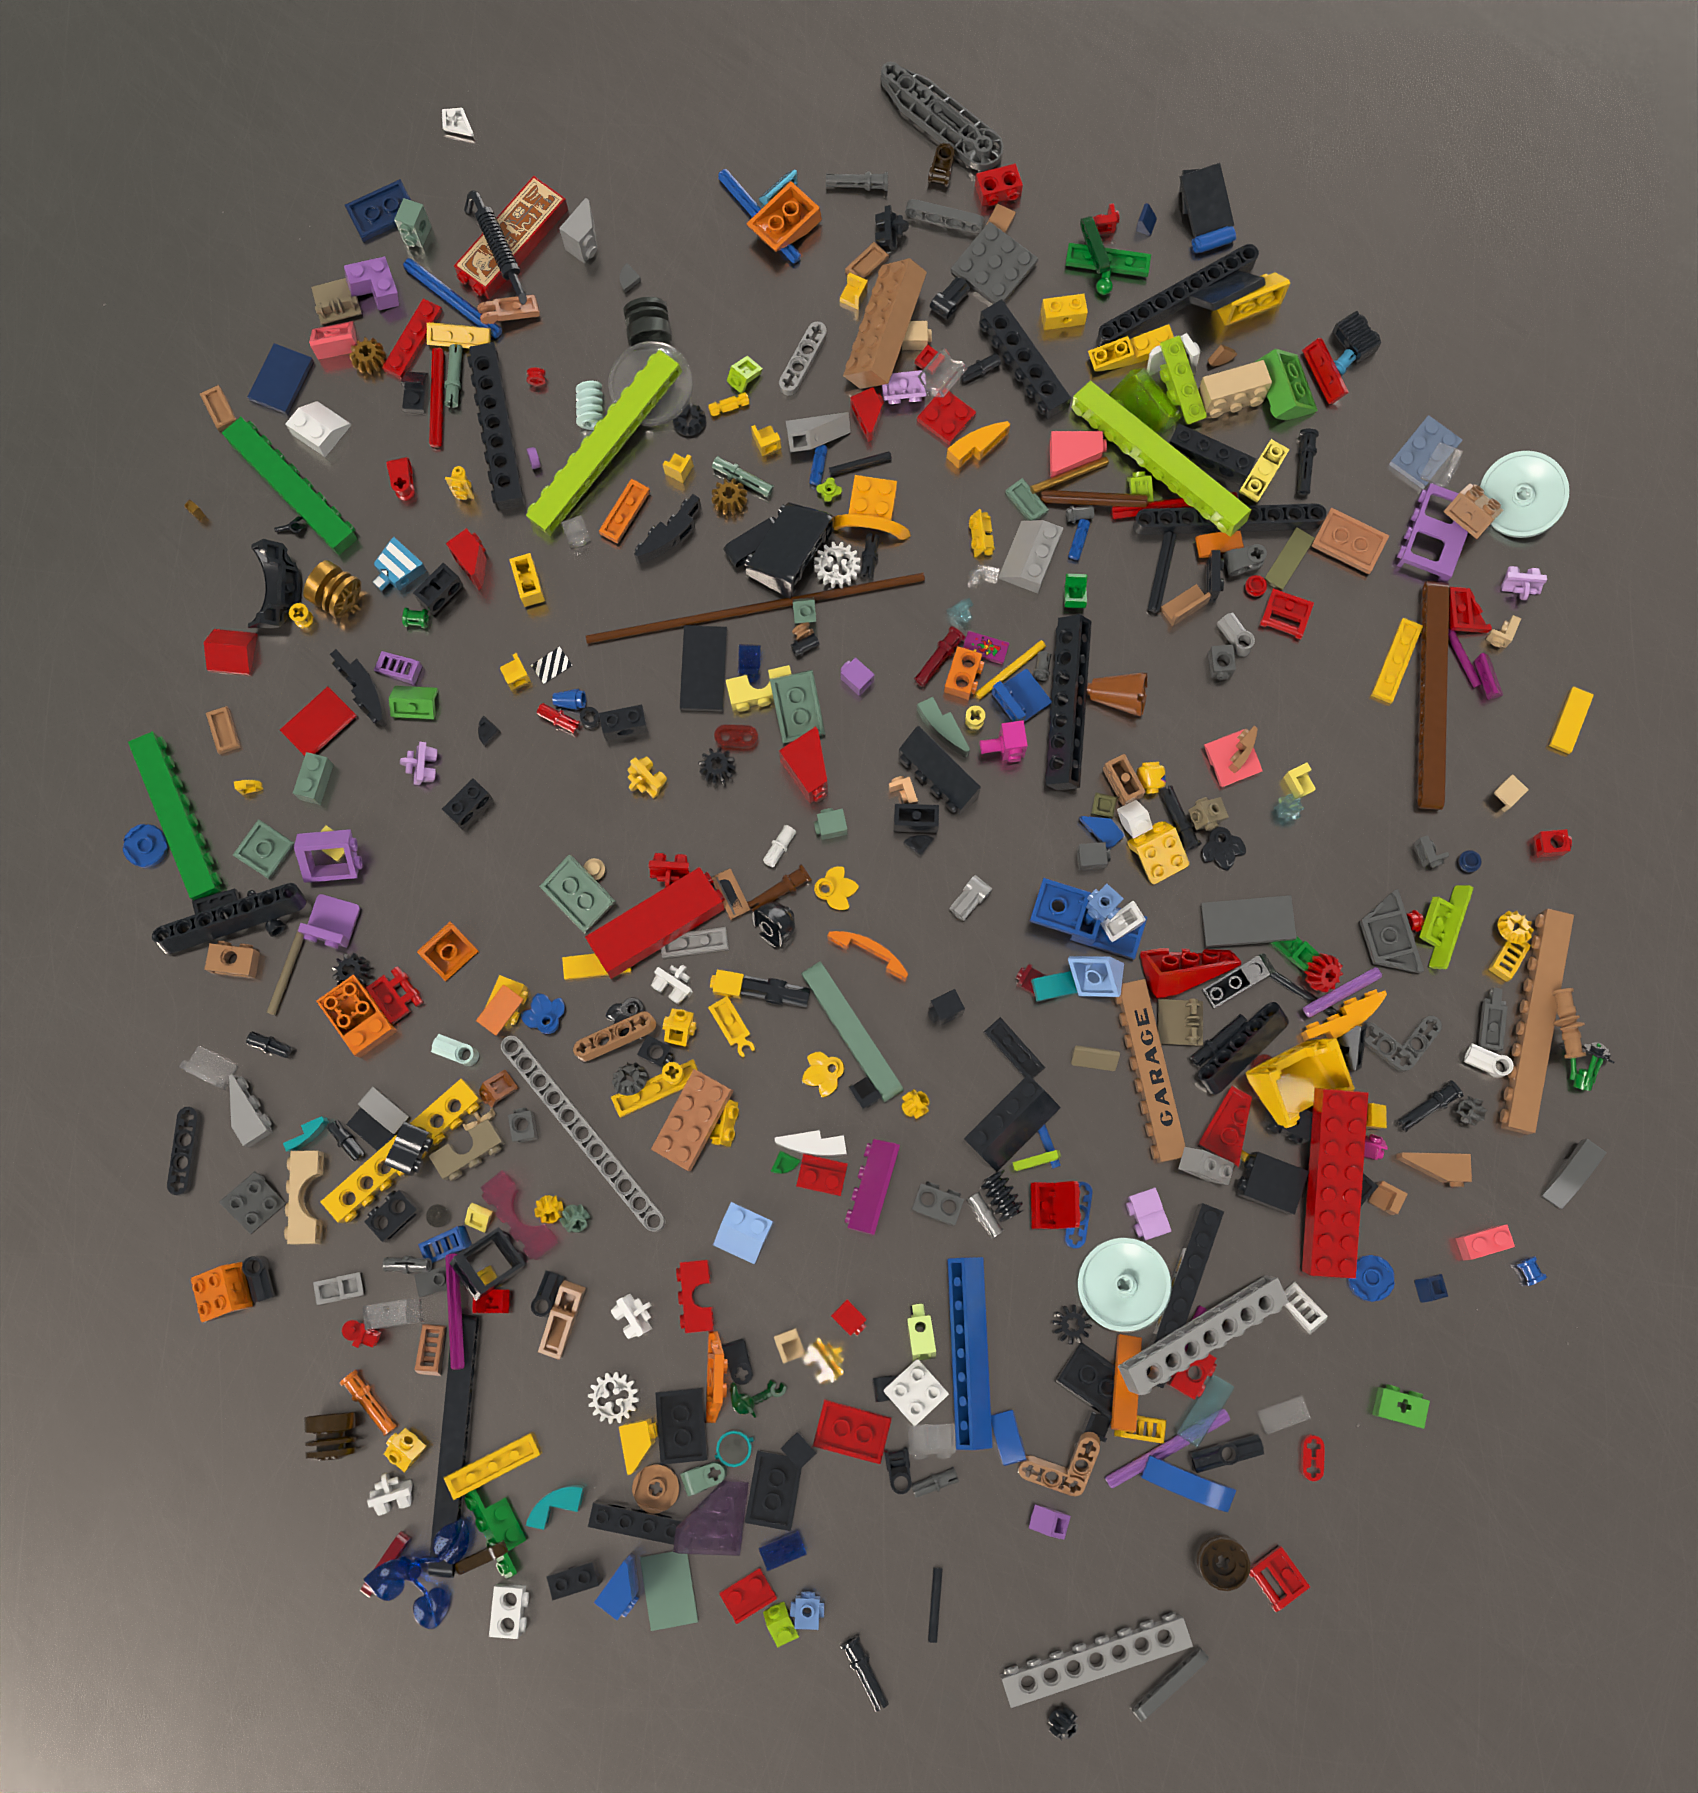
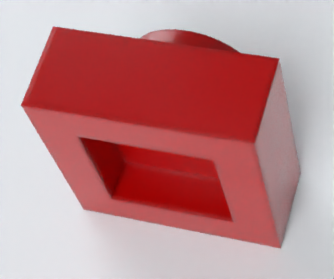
(925, 356)

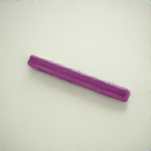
(454, 1316)

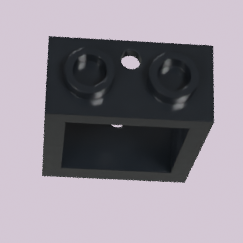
(468, 1274)

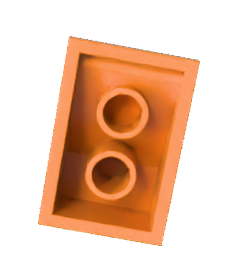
(785, 218)

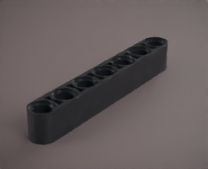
(229, 918)

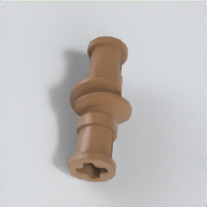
(1568, 1023)

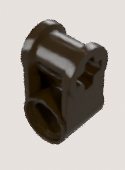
(942, 167)

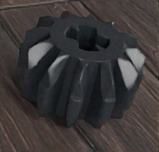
(726, 766)
(353, 962)
(1079, 1323)

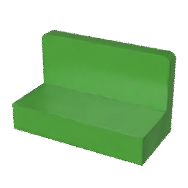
(413, 702)

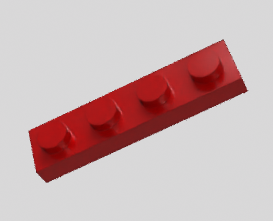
(411, 339)

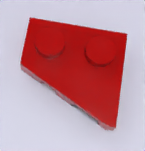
(1465, 612)

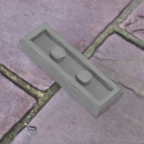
(697, 943)

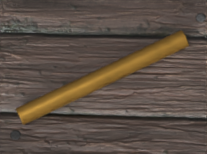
(1069, 475)

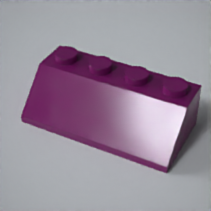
(873, 1186)

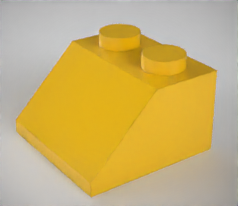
(637, 1441)

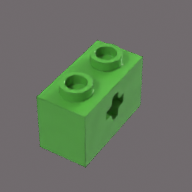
(1415, 1408)

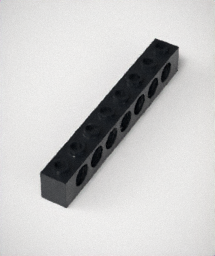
(487, 356)
(1068, 702)

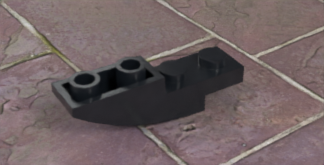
(663, 537)
(363, 686)

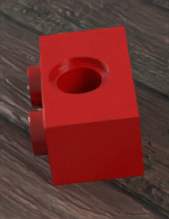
(1193, 1387)

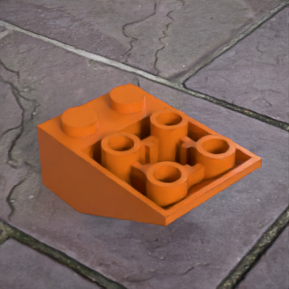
(356, 1016)

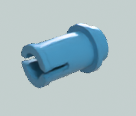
(1344, 361)

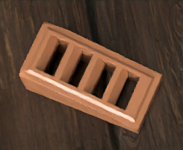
(439, 1350)

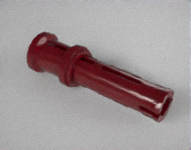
(945, 649)

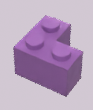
(375, 278)

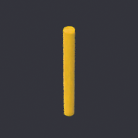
(1010, 669)

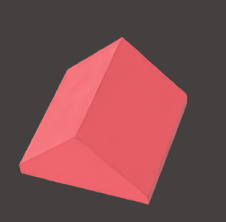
(333, 340)

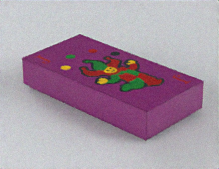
(991, 648)

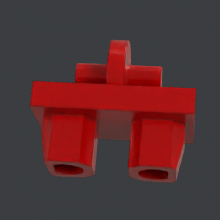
(668, 871)
(356, 1331)

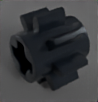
(1063, 1723)

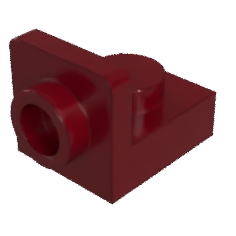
(1025, 976)

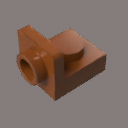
(497, 1088)

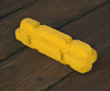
(728, 404)

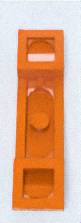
(845, 938)

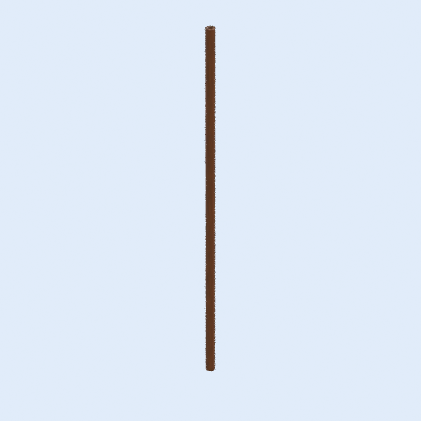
(753, 608)

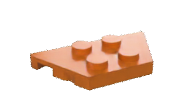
(716, 1366)

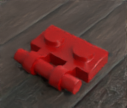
(389, 1000)

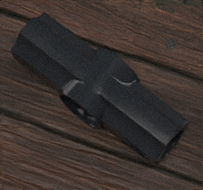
(775, 991)
(1241, 1450)

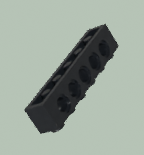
(1000, 315)

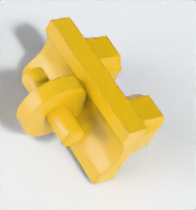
(643, 779)

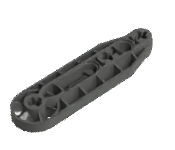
(972, 139)

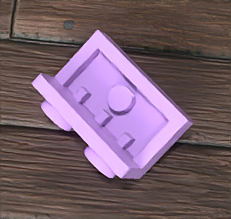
(903, 386)

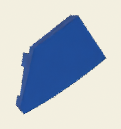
(1103, 829)

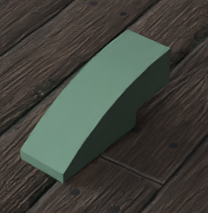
(943, 726)

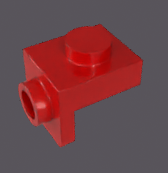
(494, 1302)

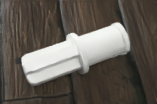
(779, 846)

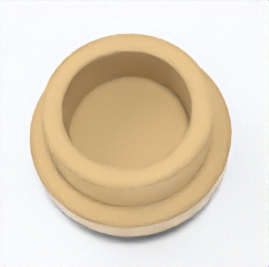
(595, 868)

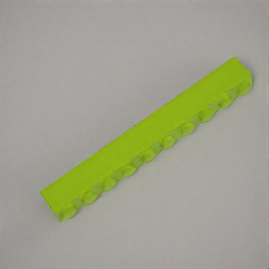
(604, 442)
(1160, 459)

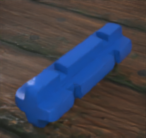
(818, 465)
(1079, 539)

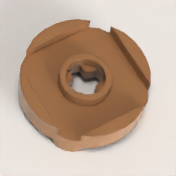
(649, 1476)

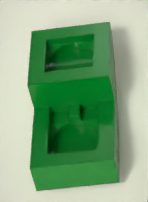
(1296, 951)

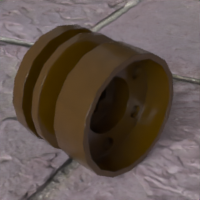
(330, 1435)
(1237, 1565)

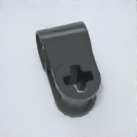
(1241, 560)

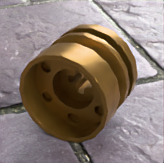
(332, 589)

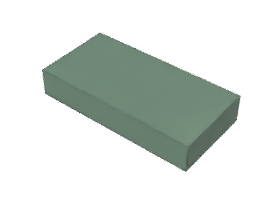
(1025, 501)

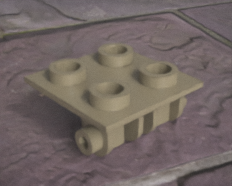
(335, 301)
(1180, 1022)

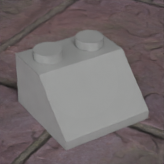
(579, 232)

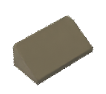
(1095, 1058)

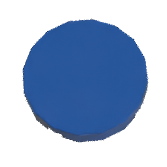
(145, 845)
(1373, 1278)

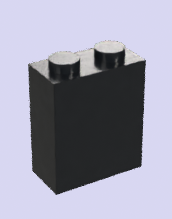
(1272, 1182)

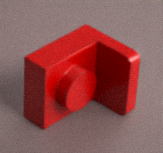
(1107, 223)

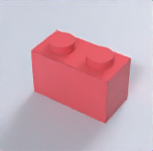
(1485, 1242)

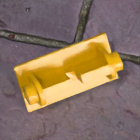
(459, 484)
(980, 524)
(724, 1132)

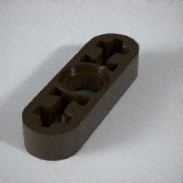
(481, 1558)

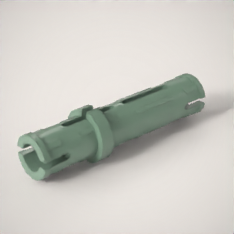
(453, 383)
(742, 476)

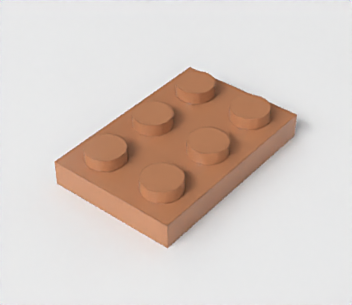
(1350, 541)

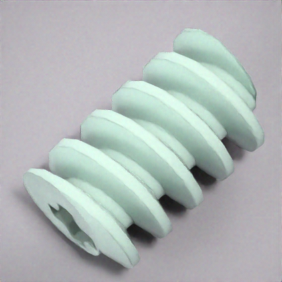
(588, 404)

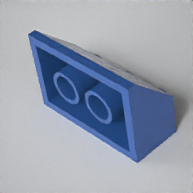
(621, 1590)

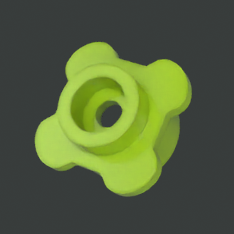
(829, 495)

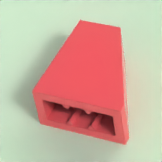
(1074, 449)

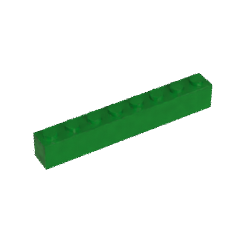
(290, 486)
(174, 816)

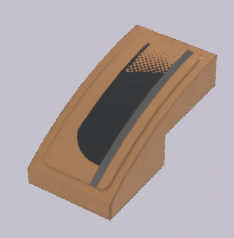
(734, 899)

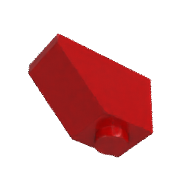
(867, 410)

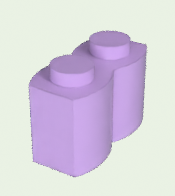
(1148, 1214)

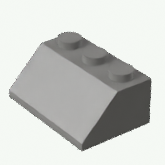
(1031, 554)

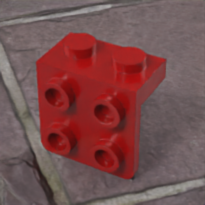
(1055, 1205)

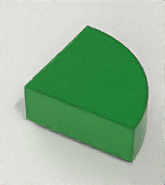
(784, 1163)

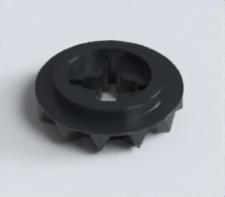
(695, 426)

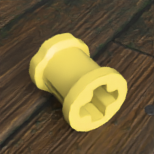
(975, 711)

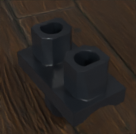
(893, 225)

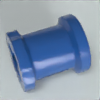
(1531, 1270)

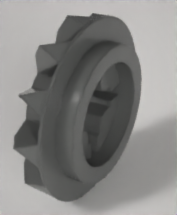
(628, 1087)

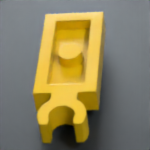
(731, 1024)

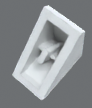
(1123, 922)

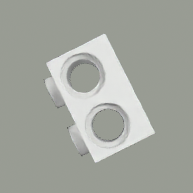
(502, 1609)

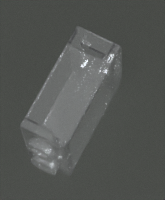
(392, 1314)

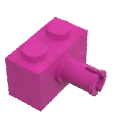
(1011, 742)

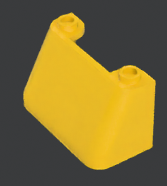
(1290, 1078)

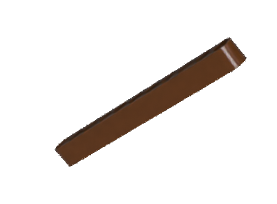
(1433, 695)

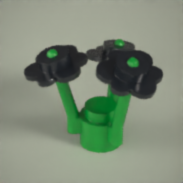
(1586, 1078)

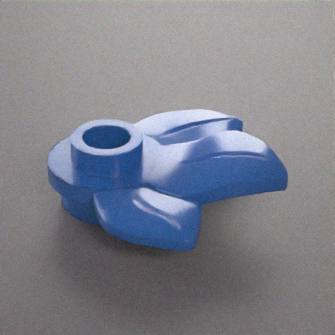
(543, 1010)

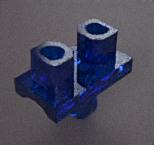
(782, 1551)

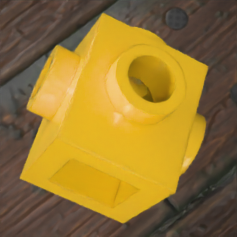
(678, 1027)
(404, 1449)

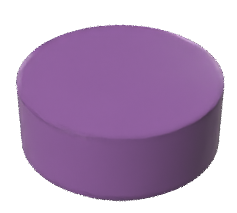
(533, 458)

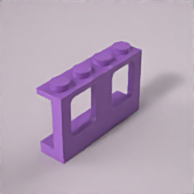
(1451, 534)

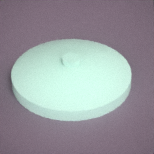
(1530, 492)
(1124, 1285)

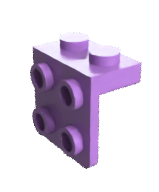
(330, 921)

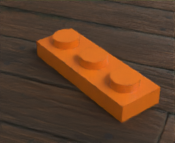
(624, 511)

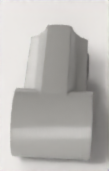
(1235, 633)
(973, 894)

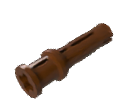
(788, 883)

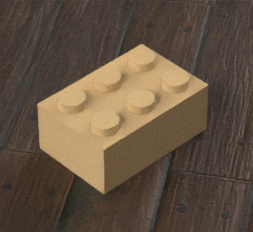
(1235, 389)

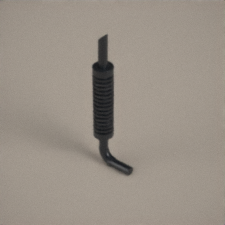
(496, 242)

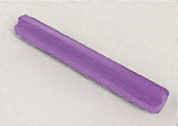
(1342, 992)

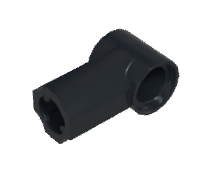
(946, 302)
(259, 1281)
(547, 1291)

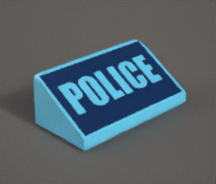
(778, 186)

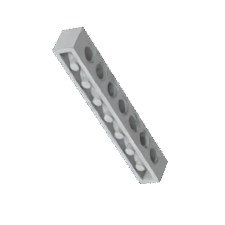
(1135, 1369)
(1109, 1664)

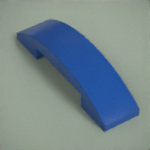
(1188, 1484)

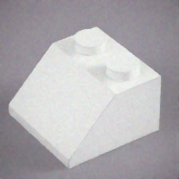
(317, 427)

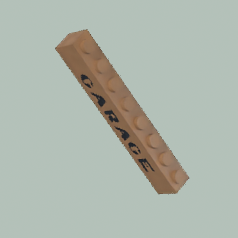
(1151, 1072)

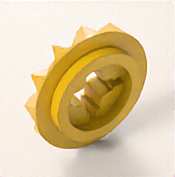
(1506, 924)

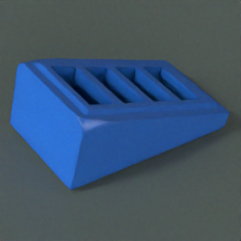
(458, 1237)

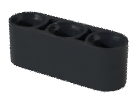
(747, 543)

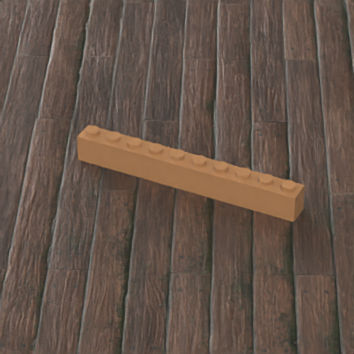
(1536, 1022)

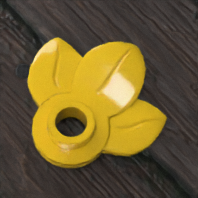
(839, 887)
(820, 1074)

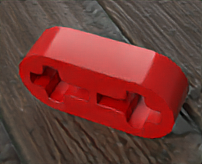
(1306, 1457)

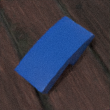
(1008, 1438)

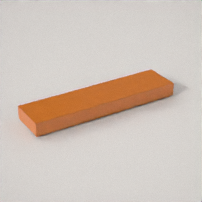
(1124, 1402)

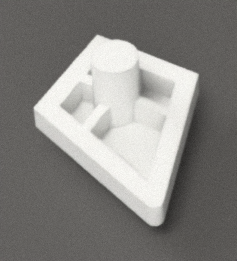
(456, 121)

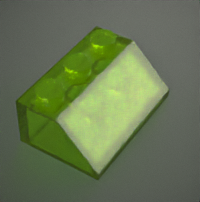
(1146, 401)

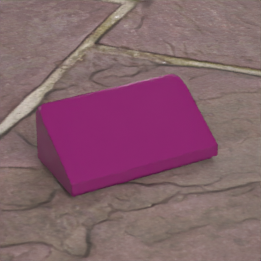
(1488, 676)

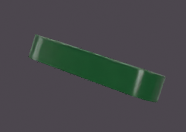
(1095, 244)

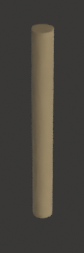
(286, 972)

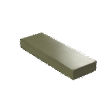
(1289, 559)

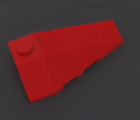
(1176, 972)

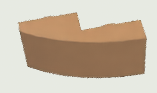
(1246, 743)

